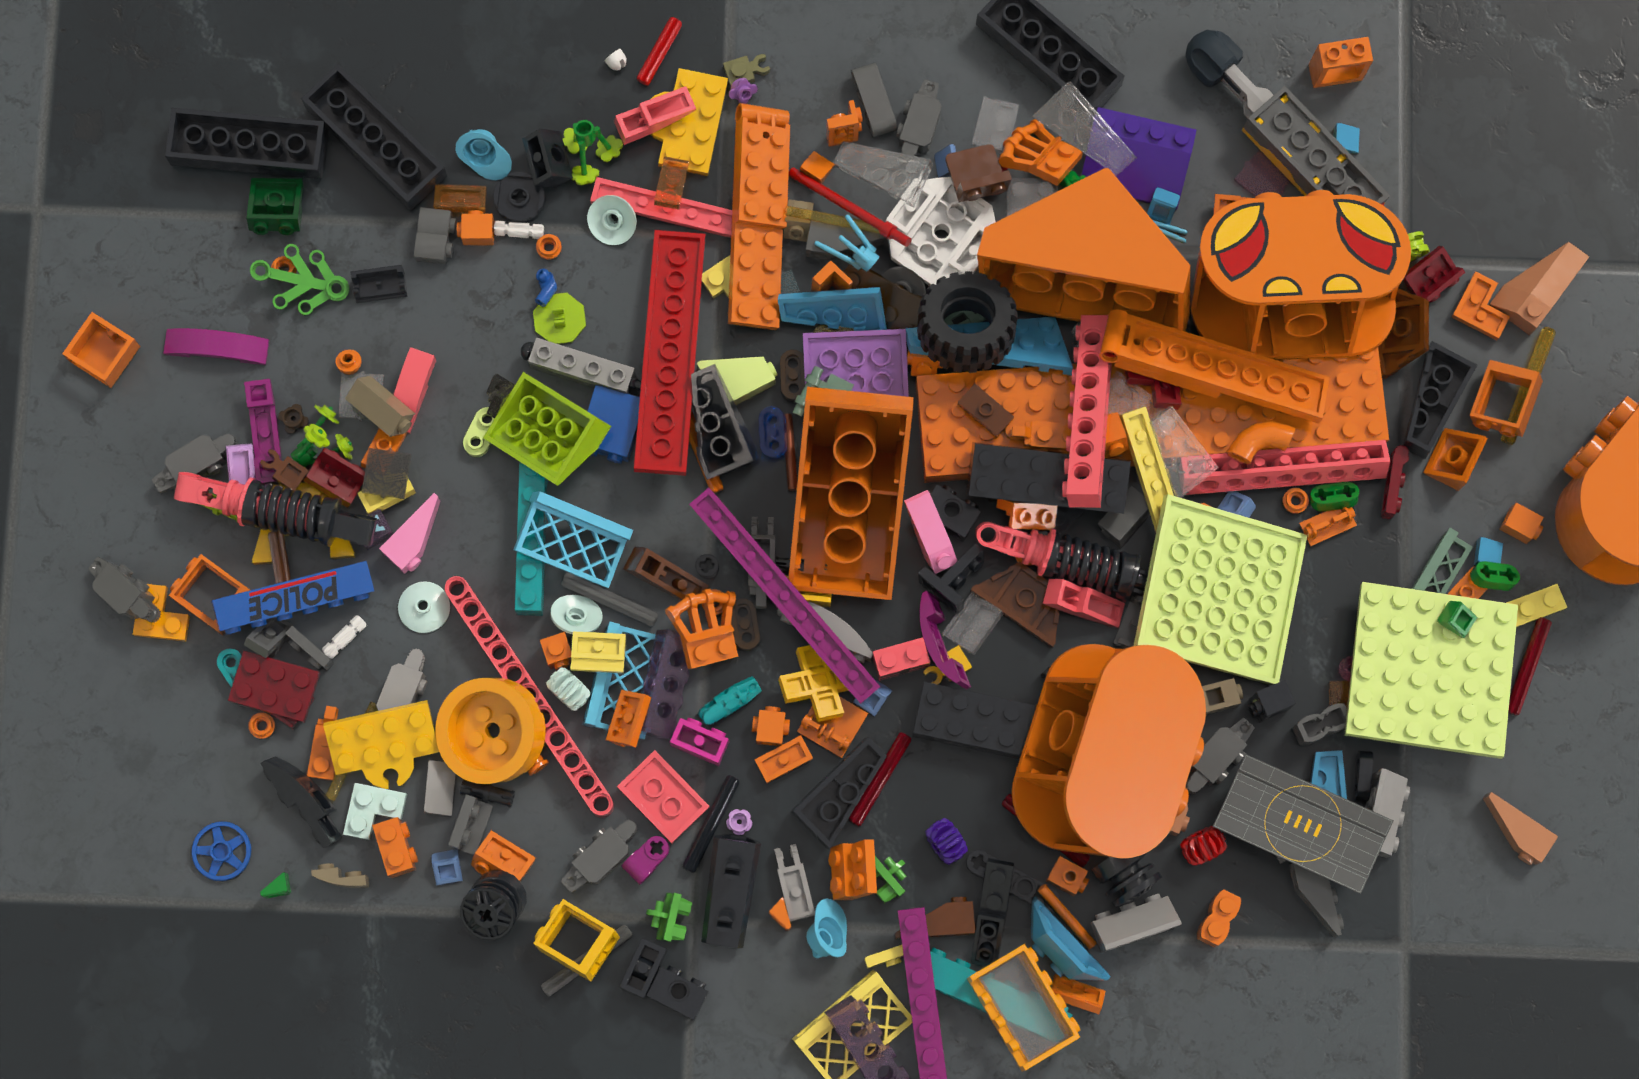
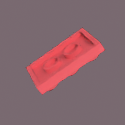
(663, 796)

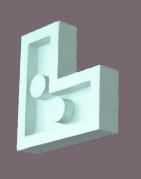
(369, 802)

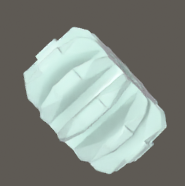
(568, 689)

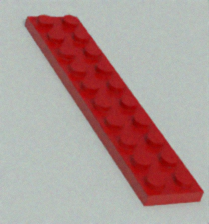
(669, 353)

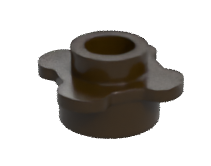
(287, 414)

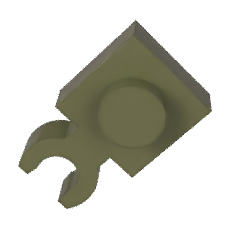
(743, 68)

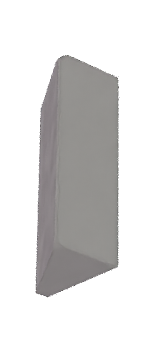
(439, 789)

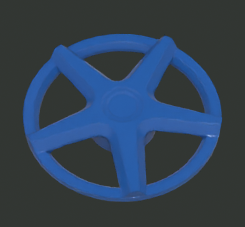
(221, 851)

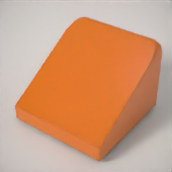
(817, 167)
(780, 914)

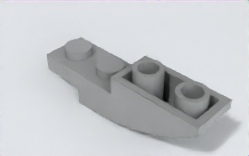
(843, 631)

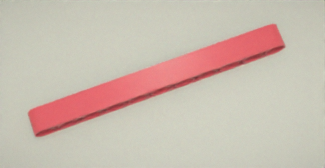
(511, 662)

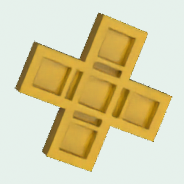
(815, 683)

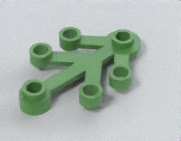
(304, 280)

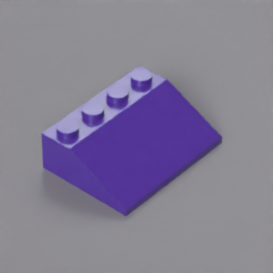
(1160, 150)

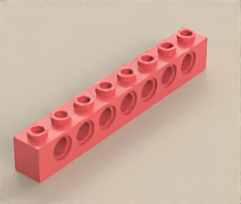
(1298, 467)
(1087, 491)

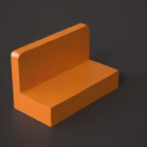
(830, 276)

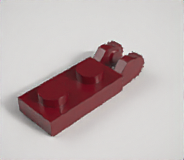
(1394, 481)

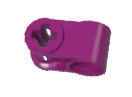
(643, 862)

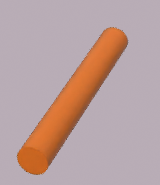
(1067, 917)

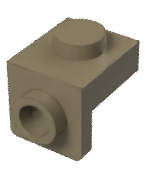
(797, 228)

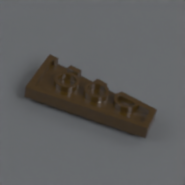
(898, 304)

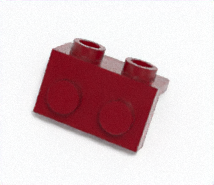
(1433, 275)
(335, 476)

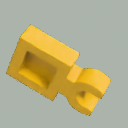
(955, 653)

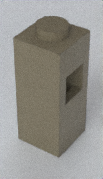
(380, 406)
(1222, 696)

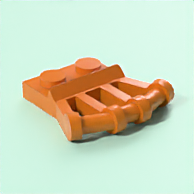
(1055, 156)
(706, 645)

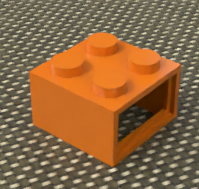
(101, 350)

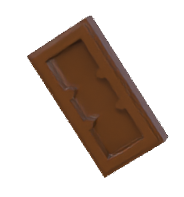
(985, 410)

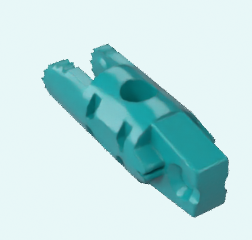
(729, 700)

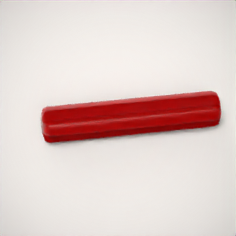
(659, 51)

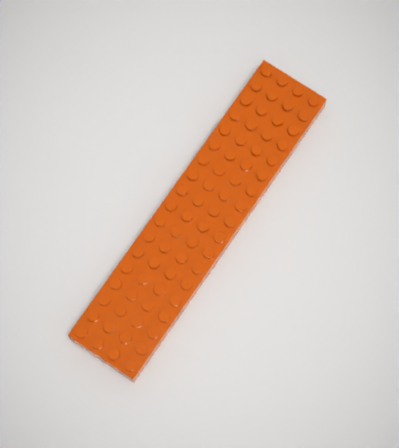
(1351, 411)

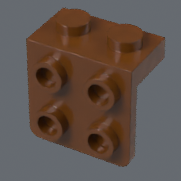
(977, 173)

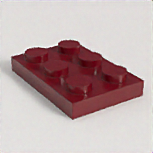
(274, 686)

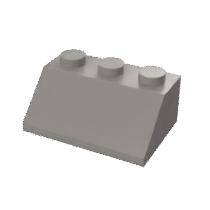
(1386, 799)
(1134, 922)

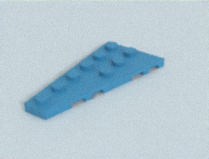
(1035, 344)

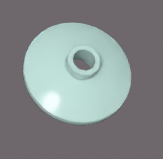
(603, 225)
(576, 614)
(433, 616)

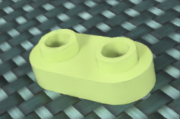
(477, 431)

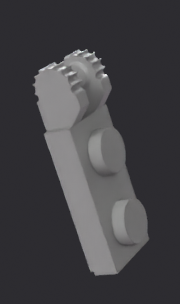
(794, 886)

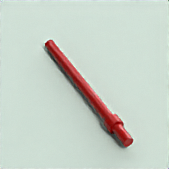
(886, 228)

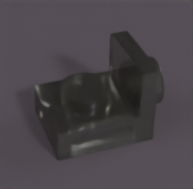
(498, 391)

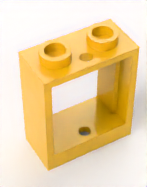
(597, 953)

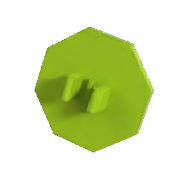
(560, 319)

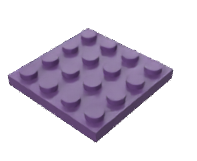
(868, 359)

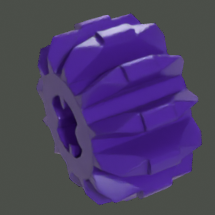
(946, 841)

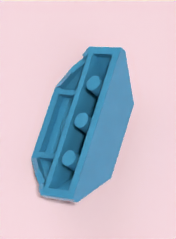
(1062, 947)

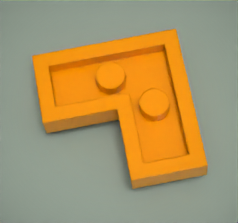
(169, 626)

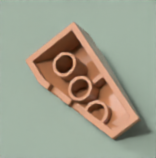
(1537, 289)

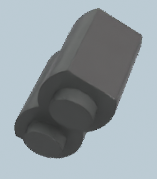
(434, 235)
(1316, 726)

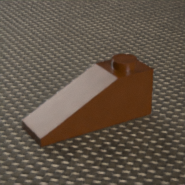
(662, 574)
(950, 919)

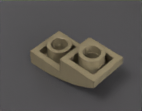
(333, 876)

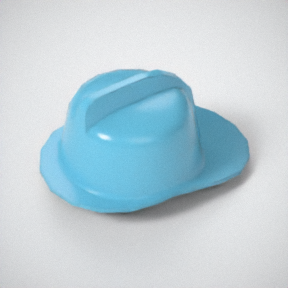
(484, 154)
(828, 931)

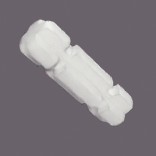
(518, 229)
(344, 637)

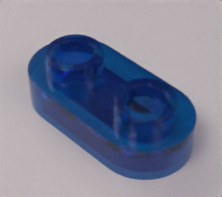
(773, 433)

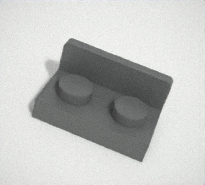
(470, 825)

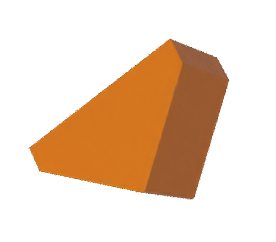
(1087, 256)
(850, 492)

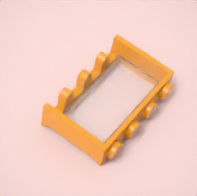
(1024, 1007)

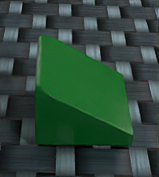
(1457, 618)
(277, 887)

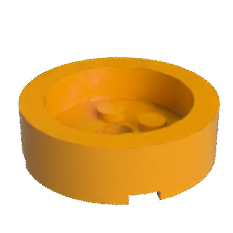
(465, 736)

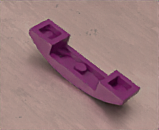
(216, 344)
(263, 425)
(930, 616)

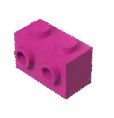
(699, 741)

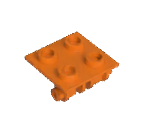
(834, 733)

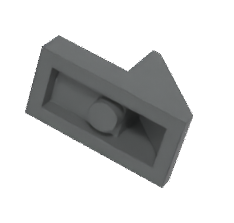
(268, 638)

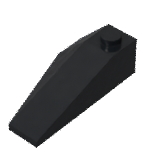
(721, 432)

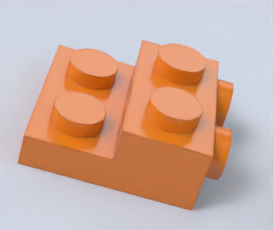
(853, 870)

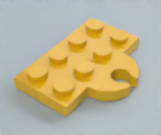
(696, 133)
(382, 742)

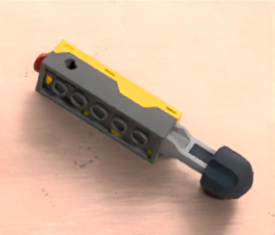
(1282, 125)

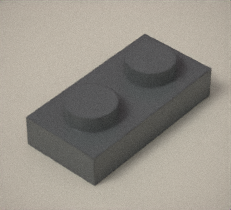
(299, 642)

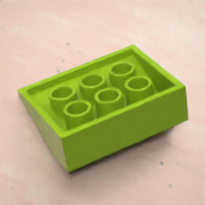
(545, 430)

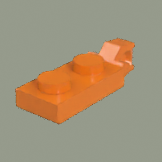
(1042, 434)
(320, 759)

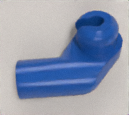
(547, 285)

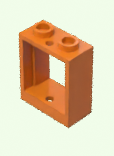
(1337, 66)
(1510, 374)
(194, 570)

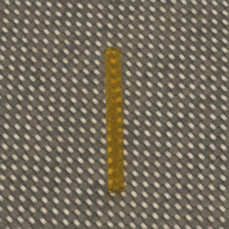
(1536, 364)

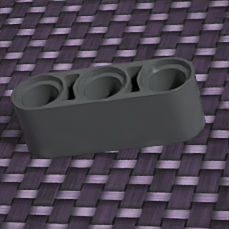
(874, 99)

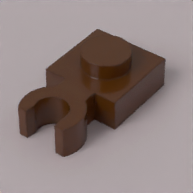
(287, 472)

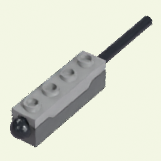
(579, 366)

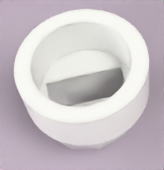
(616, 60)

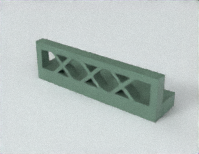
(1435, 561)

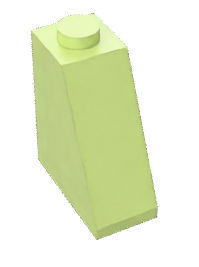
(744, 375)

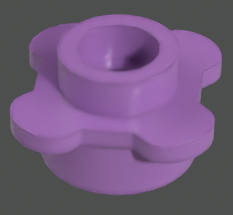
(742, 90)

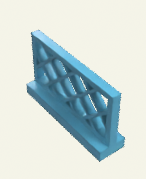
(578, 517)
(602, 680)

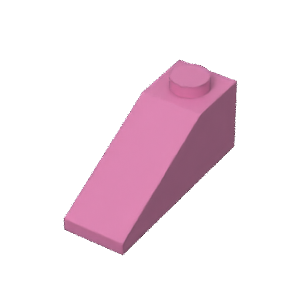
(930, 532)
(409, 541)

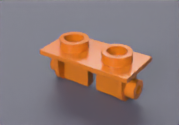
(1328, 524)

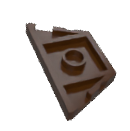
(1408, 334)
(1021, 597)

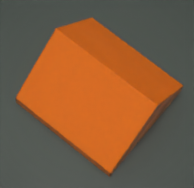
(1455, 457)

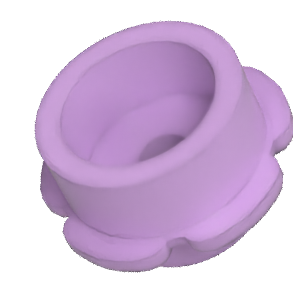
(739, 829)

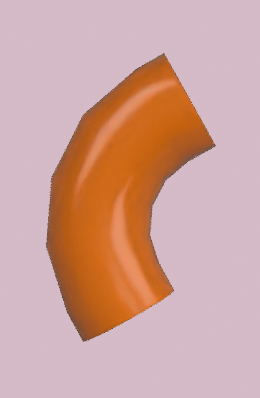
(1260, 436)

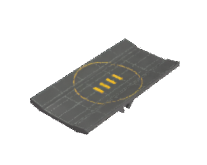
(1303, 823)

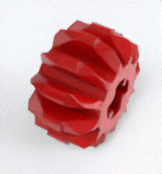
(1203, 845)

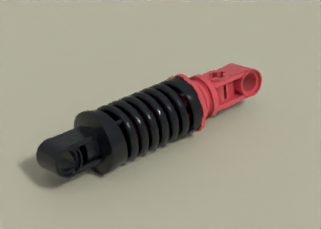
(278, 509)
(1071, 558)

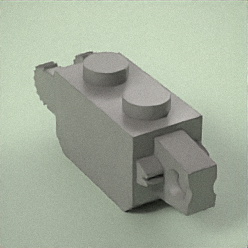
(404, 682)

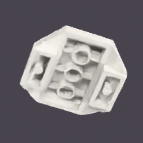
(940, 210)

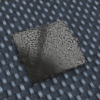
(386, 473)

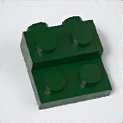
(275, 205)

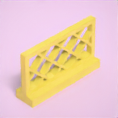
(821, 1025)

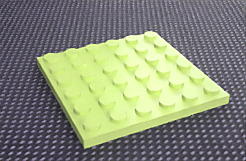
(1221, 589)
(1425, 682)

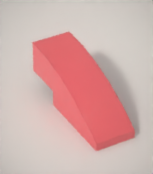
(654, 115)
(414, 380)
(1083, 602)

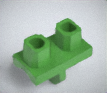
(892, 887)
(665, 917)

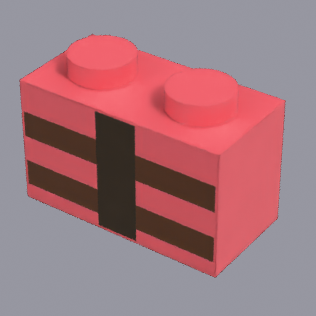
(901, 659)

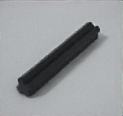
(710, 824)

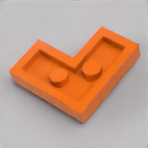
(1475, 312)

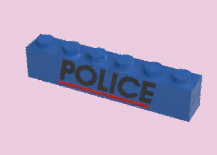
(291, 596)

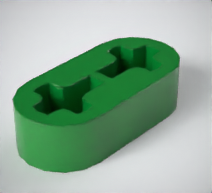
(1334, 496)
(1495, 579)

